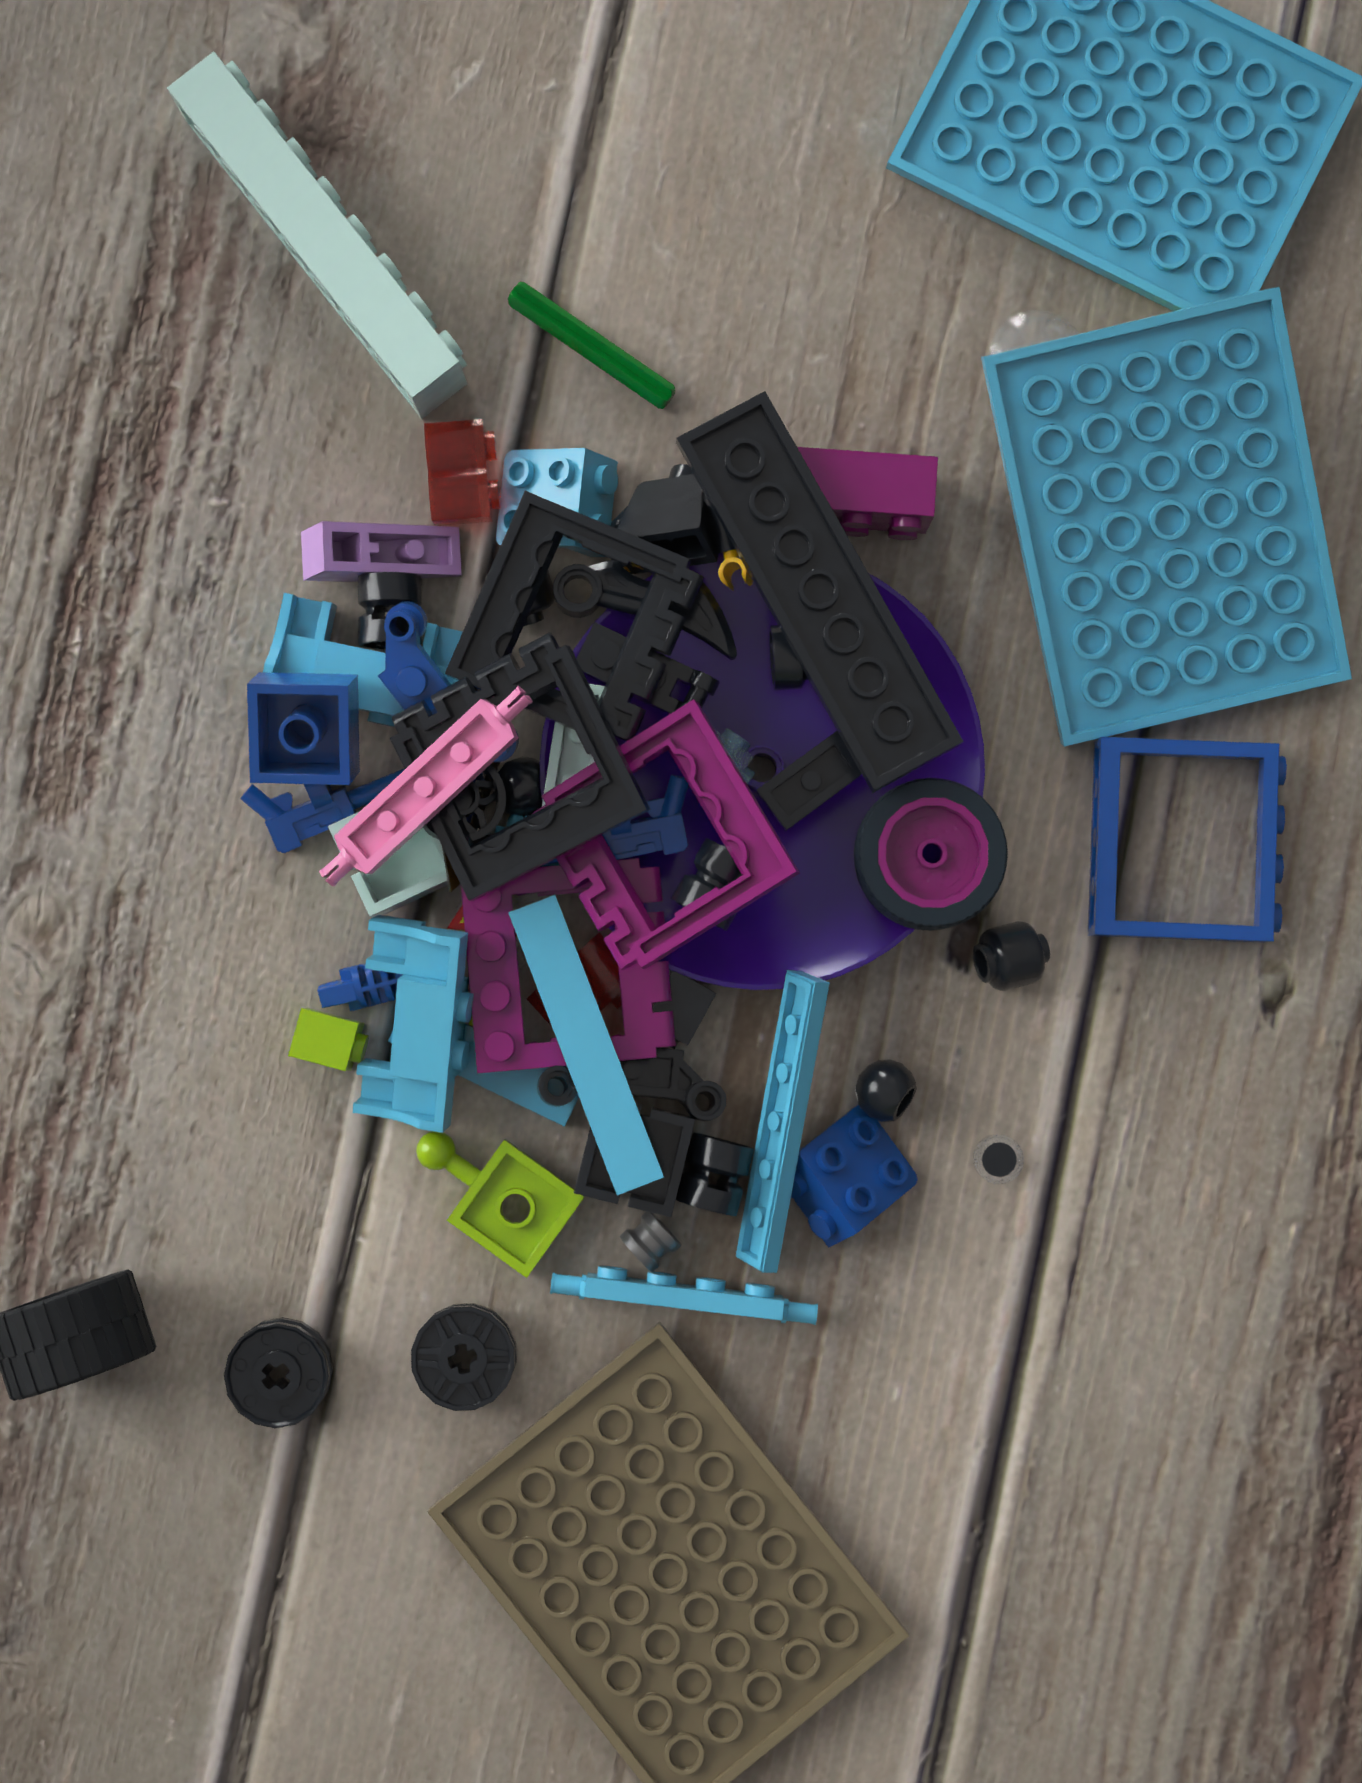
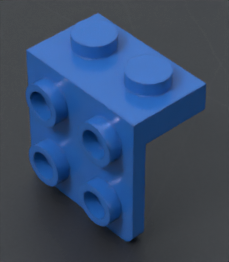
(849, 1176)

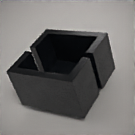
(670, 1140)

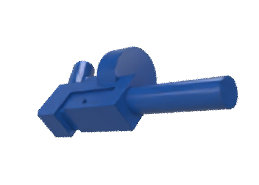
(293, 824)
(658, 832)

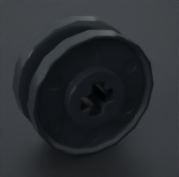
(440, 1340)
(279, 1401)

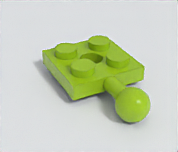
(480, 1209)

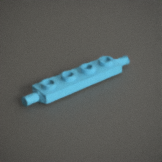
(706, 1295)

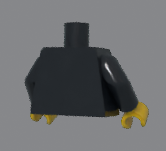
(680, 519)

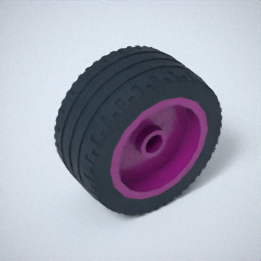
(892, 862)

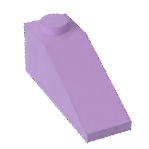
(350, 549)

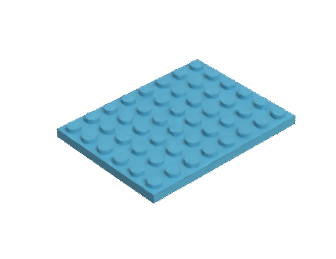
(1130, 136)
(1168, 516)

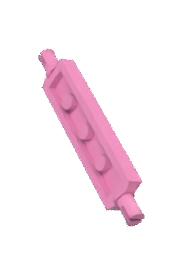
(426, 786)

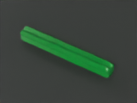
(591, 345)

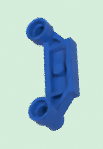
(409, 669)

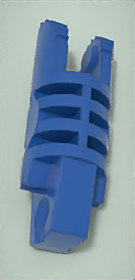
(359, 988)

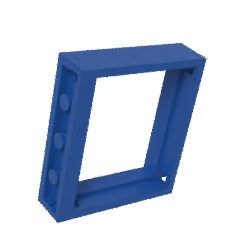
(1105, 839)

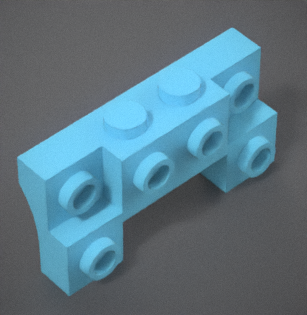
(304, 646)
(427, 1024)

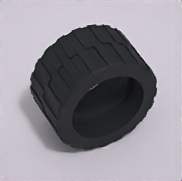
(73, 1335)

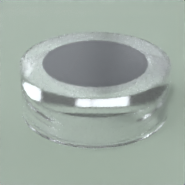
(998, 1159)

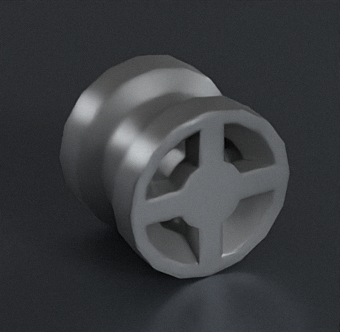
(650, 1241)

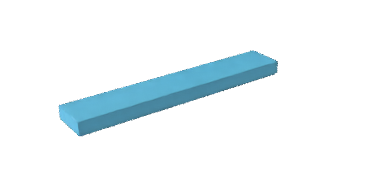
(586, 1045)
(782, 1120)

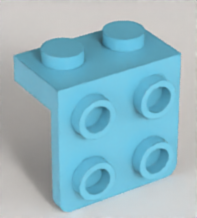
(565, 476)

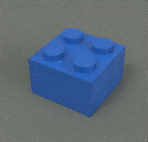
(303, 728)

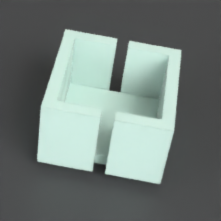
(404, 877)

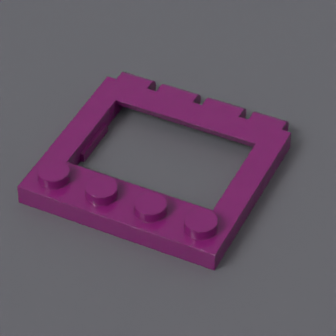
(730, 810)
(497, 986)

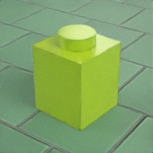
(328, 1040)

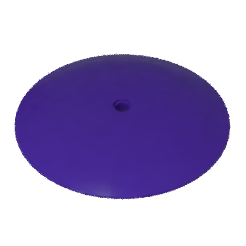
(821, 915)

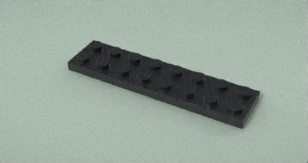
(819, 592)

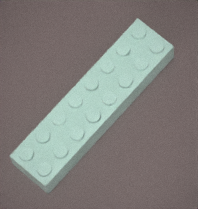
(314, 229)

